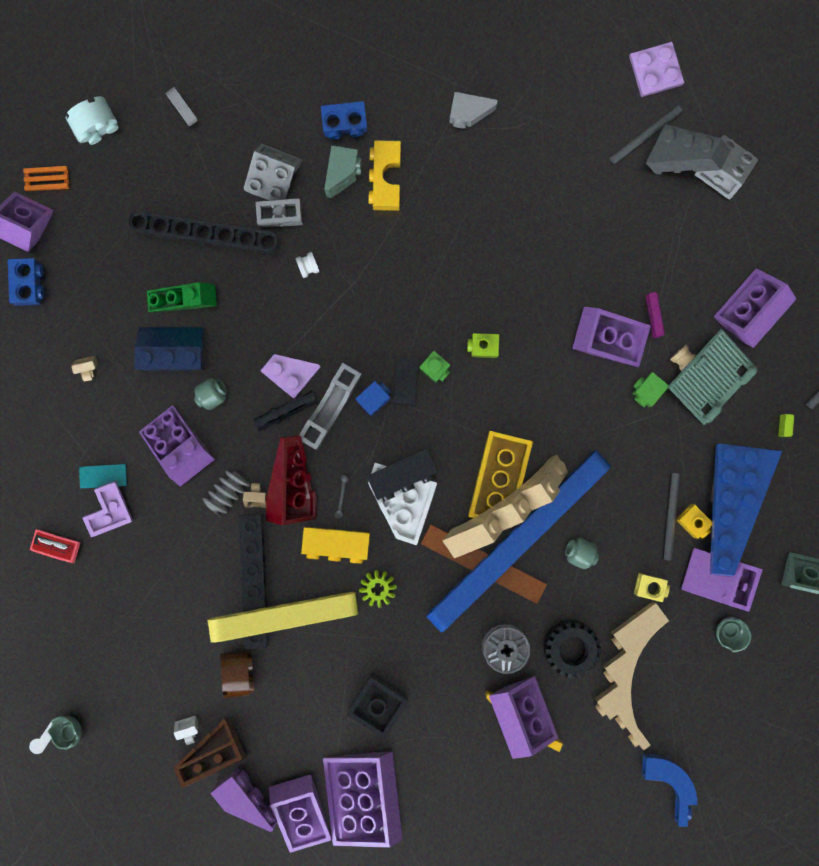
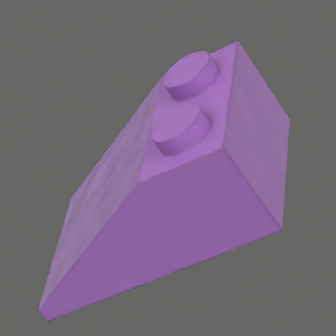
(611, 336)
(299, 813)

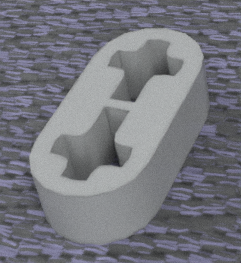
(181, 106)

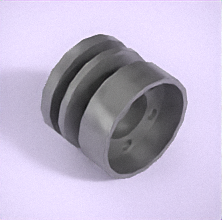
(494, 642)

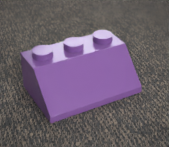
(755, 307)
(523, 718)

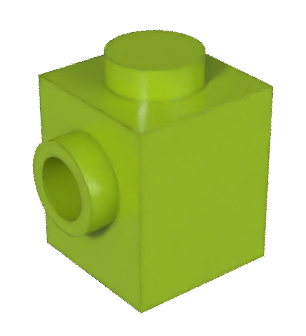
(484, 345)

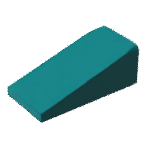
(100, 475)

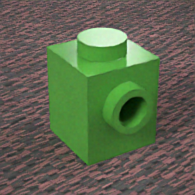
(435, 367)
(649, 389)

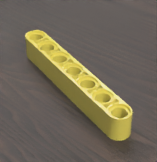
(282, 617)

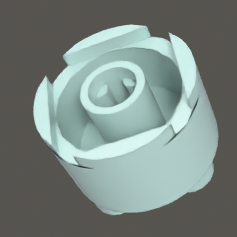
(91, 120)

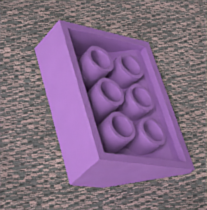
(363, 799)

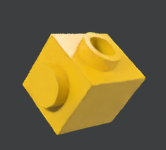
(695, 522)

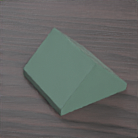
(801, 573)

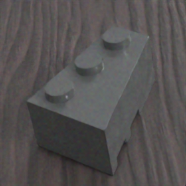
(686, 150)

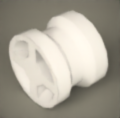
(307, 265)

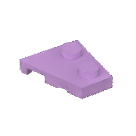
(290, 373)

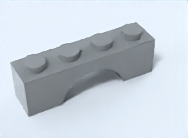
(330, 406)

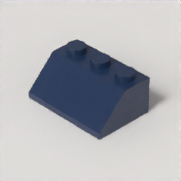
(170, 349)

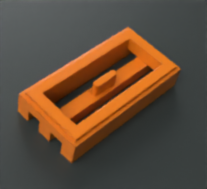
(58, 169)

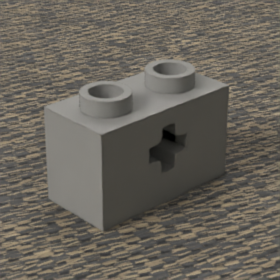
(279, 213)

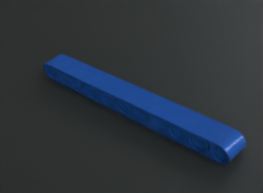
(517, 542)

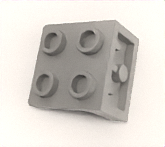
(734, 171)
(271, 173)

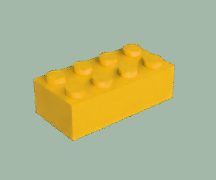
(500, 471)

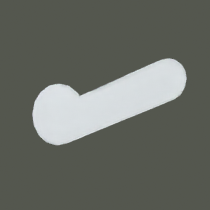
(38, 745)

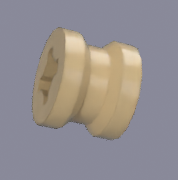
(683, 357)

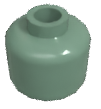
(210, 393)
(581, 553)

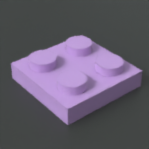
(656, 69)

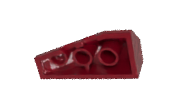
(289, 490)

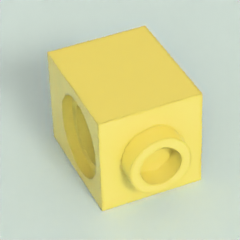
(643, 582)

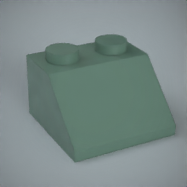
(342, 169)

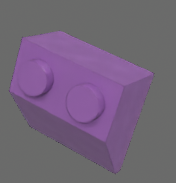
(23, 221)

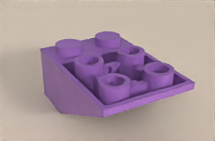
(176, 446)
(733, 591)
(242, 800)

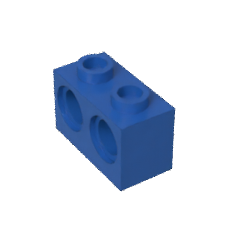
(344, 113)
(19, 283)
(374, 398)

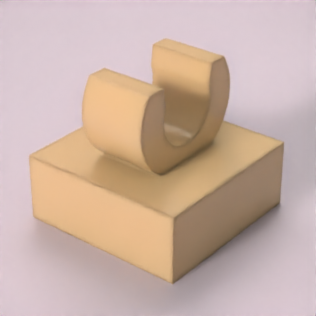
(85, 367)
(255, 498)

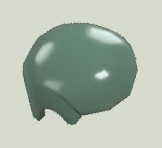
(733, 634)
(65, 732)

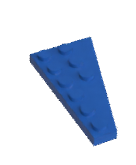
(739, 491)

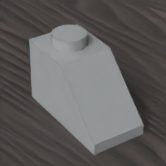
(470, 109)

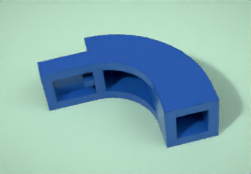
(664, 769)

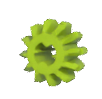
(371, 584)

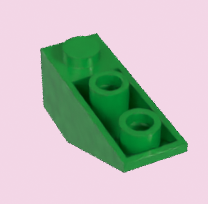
(182, 297)

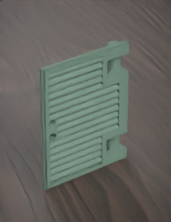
(713, 377)

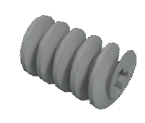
(226, 492)

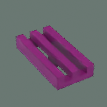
(655, 315)

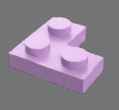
(113, 511)

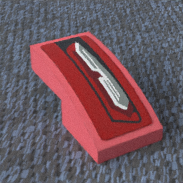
(55, 546)

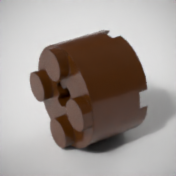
(235, 674)

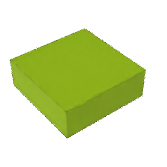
(786, 425)

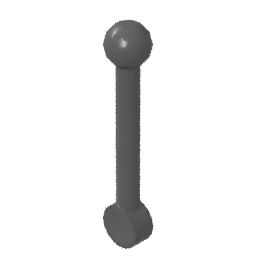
(344, 478)

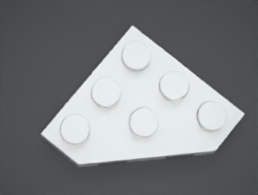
(407, 510)

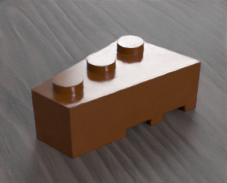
(214, 753)

